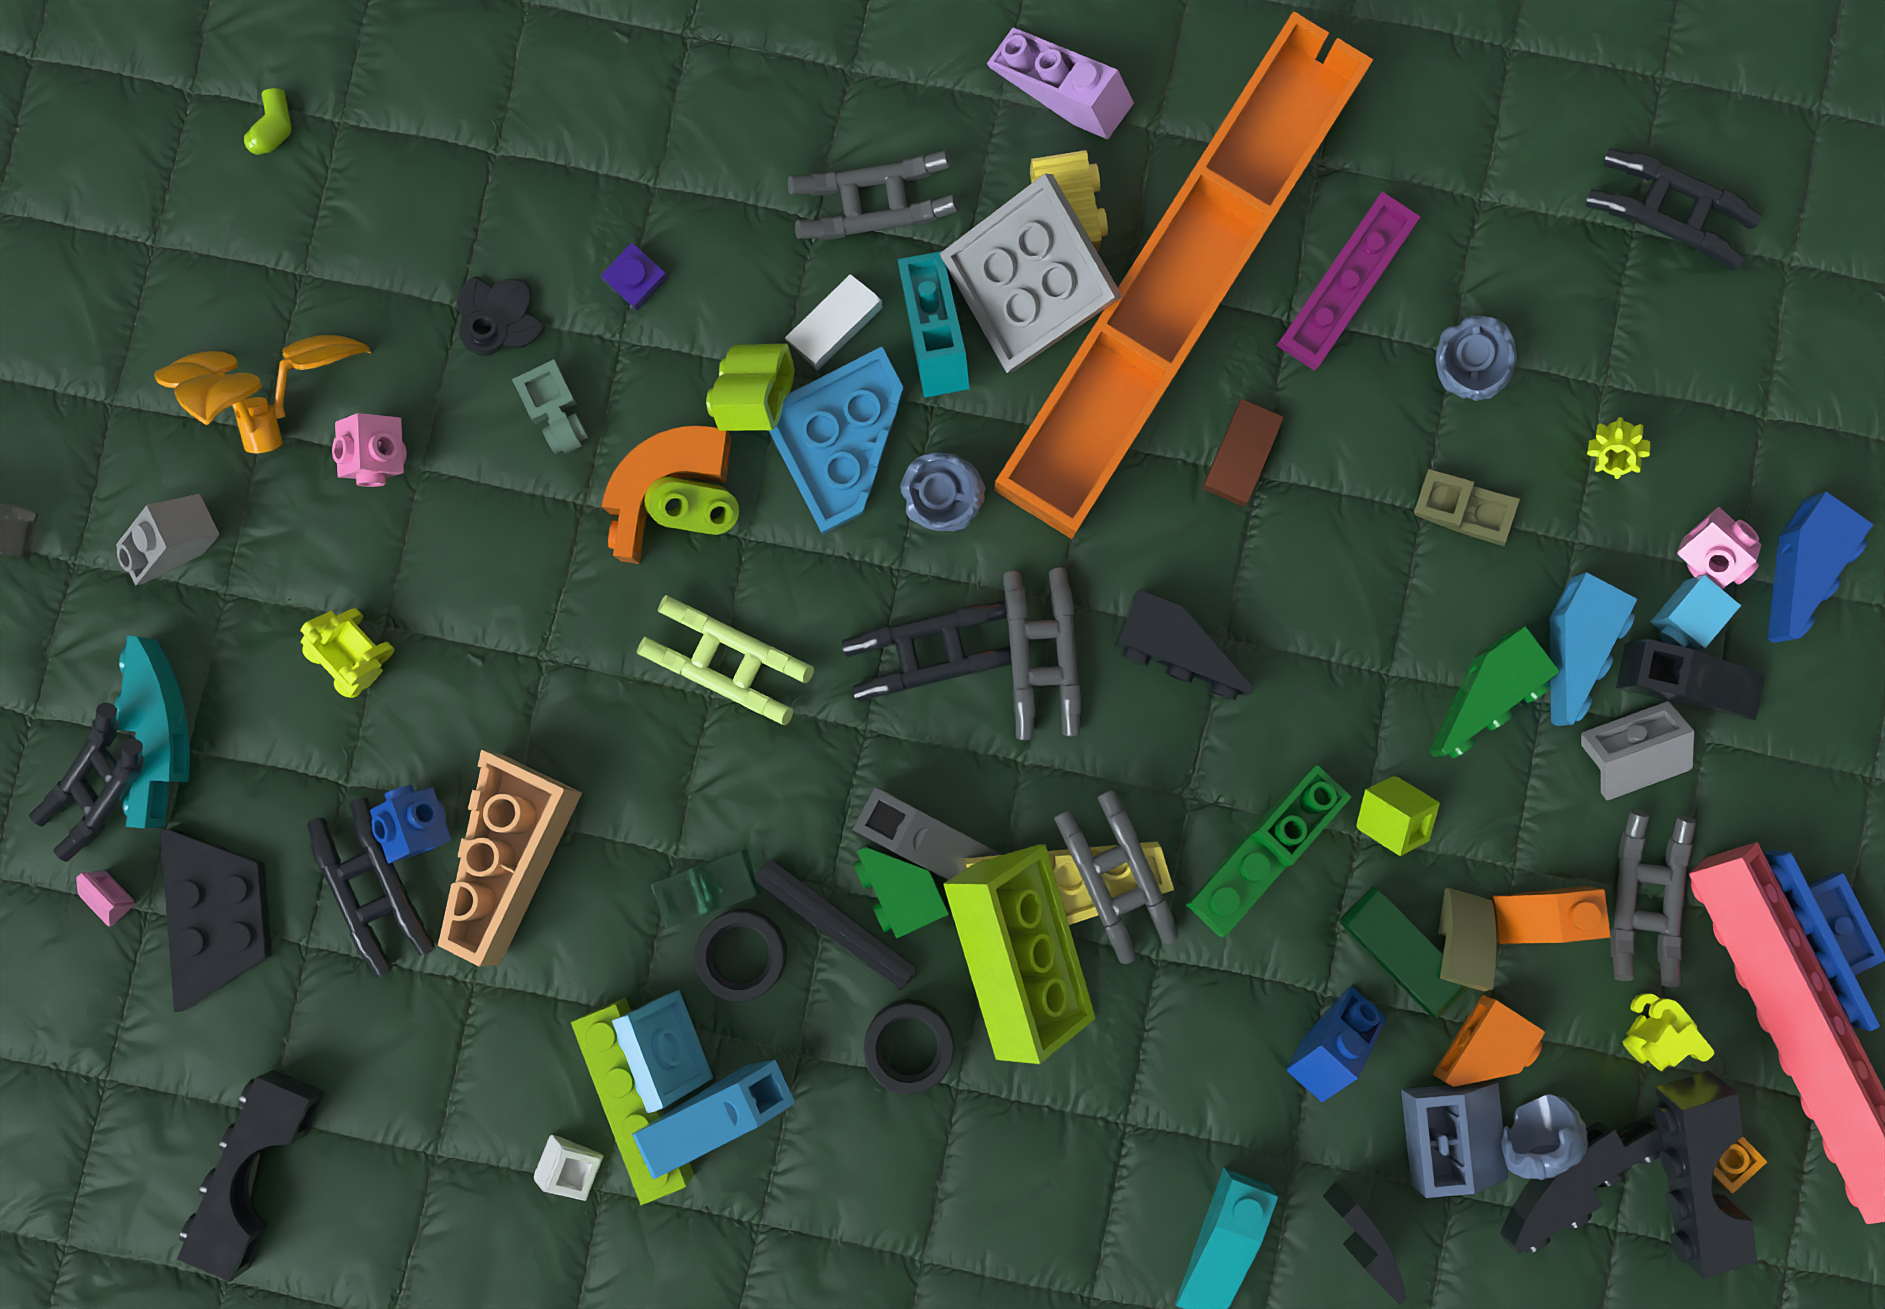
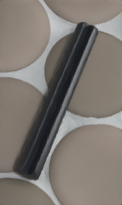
(835, 924)

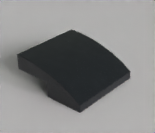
(1368, 1244)

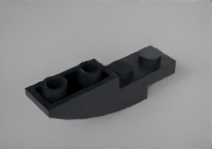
(1569, 1197)

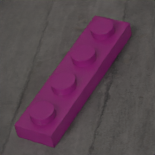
(1348, 281)

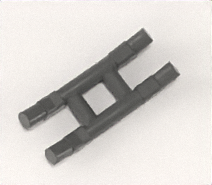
(888, 174)
(1026, 677)
(1128, 852)
(1667, 922)

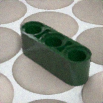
(1401, 951)

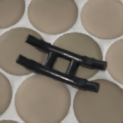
(1649, 213)
(916, 676)
(76, 787)
(359, 916)

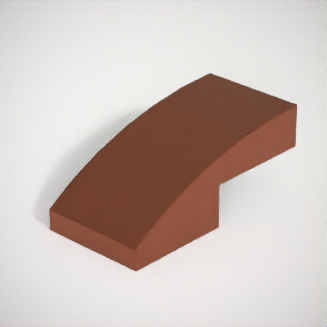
(1242, 453)

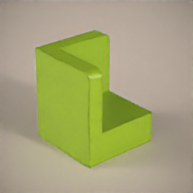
(1397, 815)

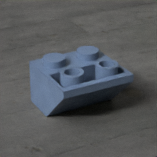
(1454, 1138)

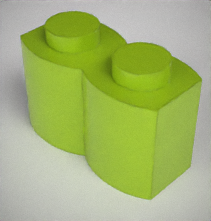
(751, 387)

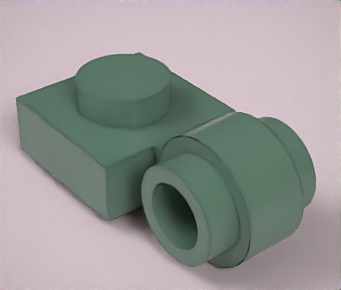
(547, 396)

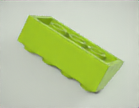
(1020, 954)

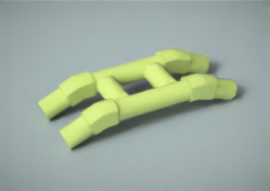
(697, 668)

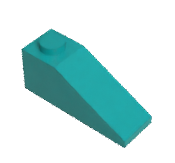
(934, 324)
(1227, 1241)

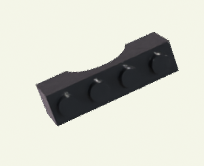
(1697, 1125)
(226, 1226)

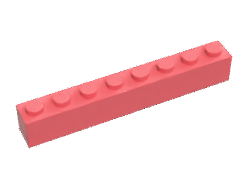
(1801, 1016)

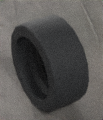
(705, 955)
(917, 1082)

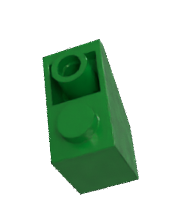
(904, 891)

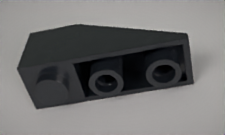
(1171, 637)
(1690, 678)

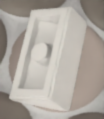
(834, 322)

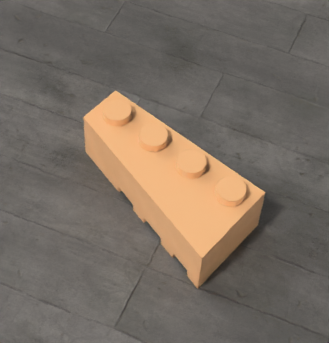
(505, 852)

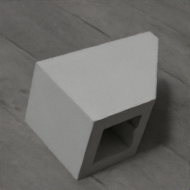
(166, 537)

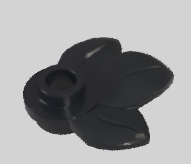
(498, 308)

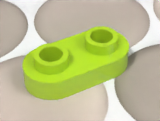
(694, 505)

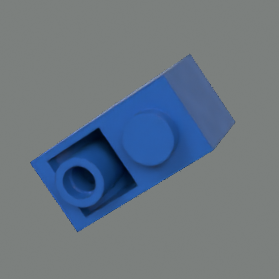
(1337, 1045)

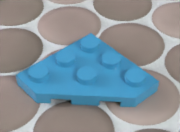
(837, 435)

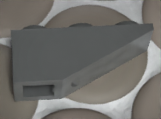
(917, 835)

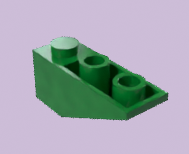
(1495, 682)

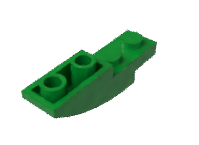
(1267, 850)

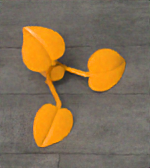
(206, 389)

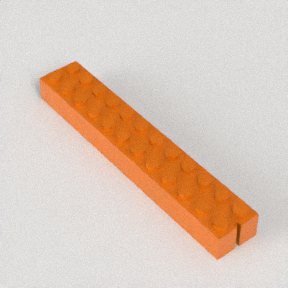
(1181, 276)

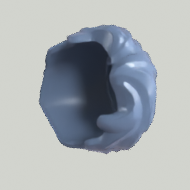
(1476, 357)
(942, 491)
(1544, 1138)

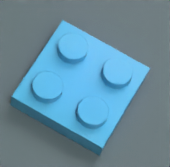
(662, 1051)

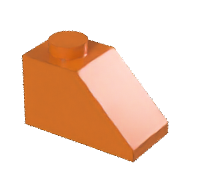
(1551, 916)
(1490, 1045)

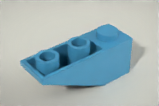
(1581, 639)
(714, 1117)

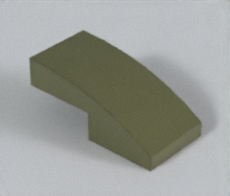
(1466, 508)
(1470, 940)

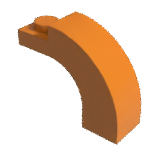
(677, 453)

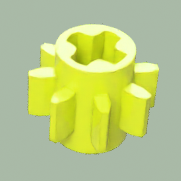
(1619, 448)

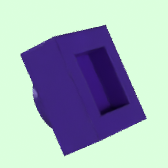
(634, 276)

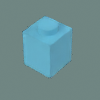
(1695, 614)

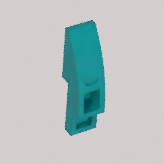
(155, 710)

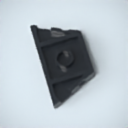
(213, 915)

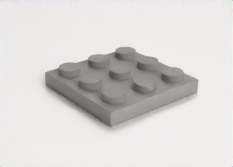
(1030, 273)

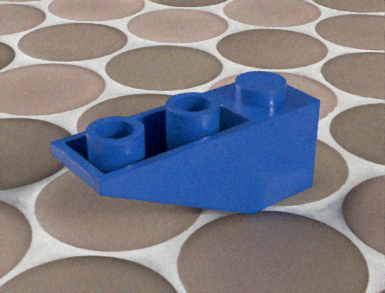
(1809, 559)

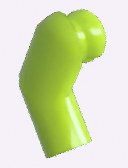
(272, 127)

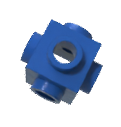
(409, 823)

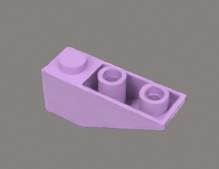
(1064, 81)

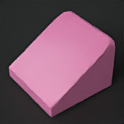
(104, 896)

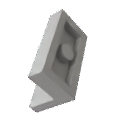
(1640, 749)

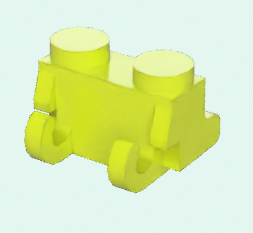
(344, 650)
(1664, 1036)

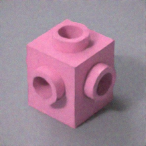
(369, 448)
(1721, 549)

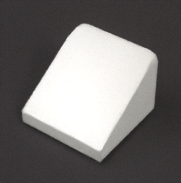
(567, 1168)

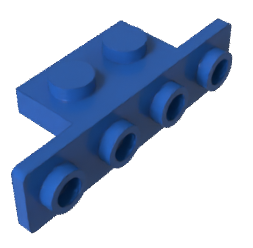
(1835, 932)

